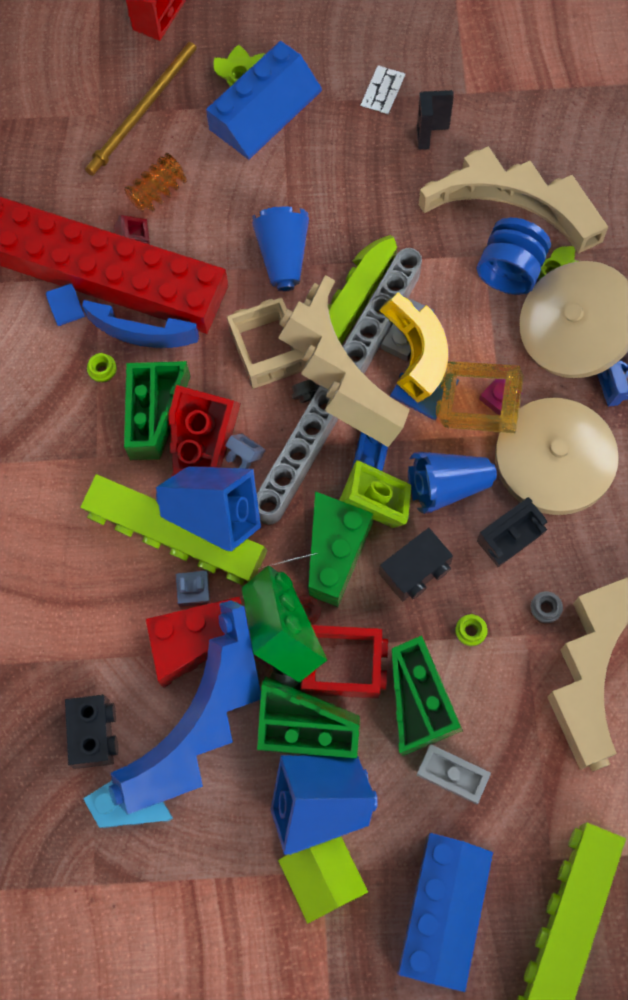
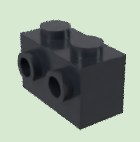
(416, 565)
(90, 731)

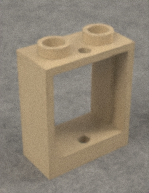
(272, 368)

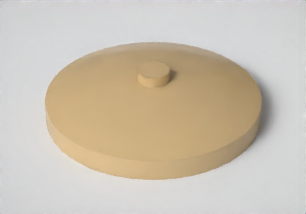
(577, 319)
(557, 456)

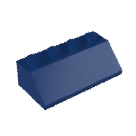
(263, 100)
(445, 912)

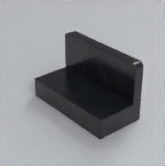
(433, 114)

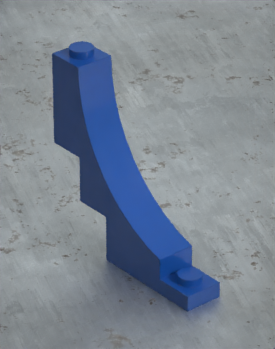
(227, 684)

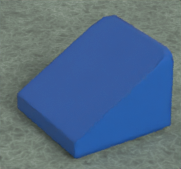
(65, 304)

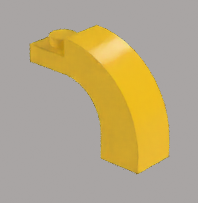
(426, 342)

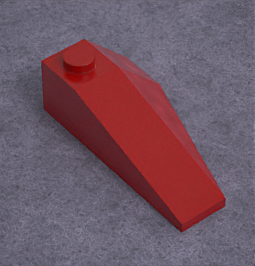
(200, 428)

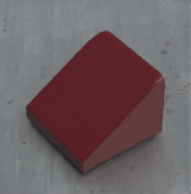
(132, 228)

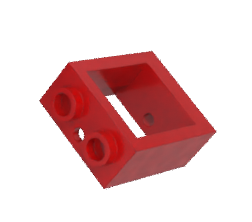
(379, 676)

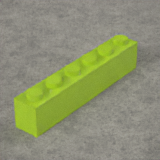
(141, 515)
(574, 914)

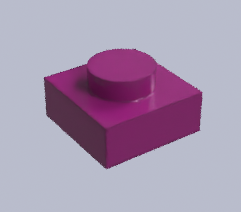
(493, 395)

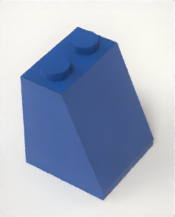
(212, 504)
(320, 800)

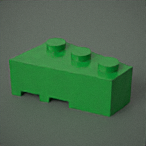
(147, 406)
(338, 540)
(280, 626)
(421, 699)
(304, 724)

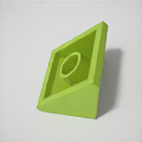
(379, 494)
(323, 878)

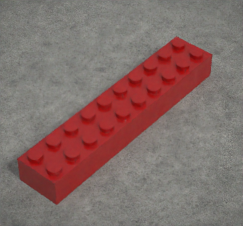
(109, 265)

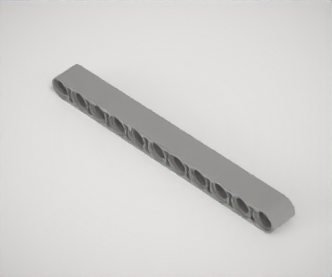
(314, 416)

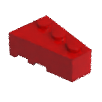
(153, 16)
(182, 639)

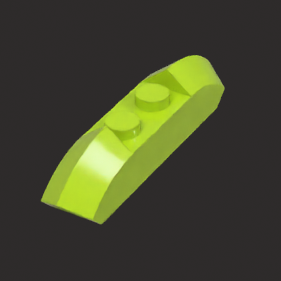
(361, 284)

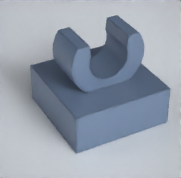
(245, 448)
(193, 588)

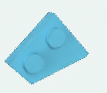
(109, 815)

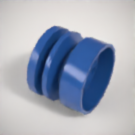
(513, 256)

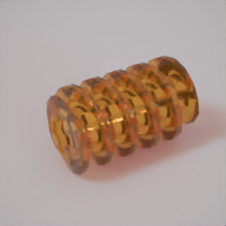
(155, 182)

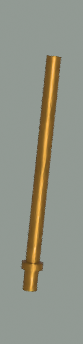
(101, 156)

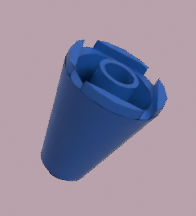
(282, 244)
(447, 478)

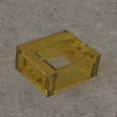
(511, 399)

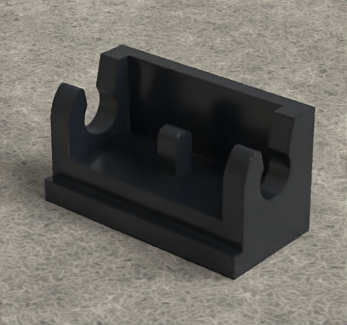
(512, 532)

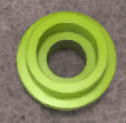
(96, 362)
(475, 621)

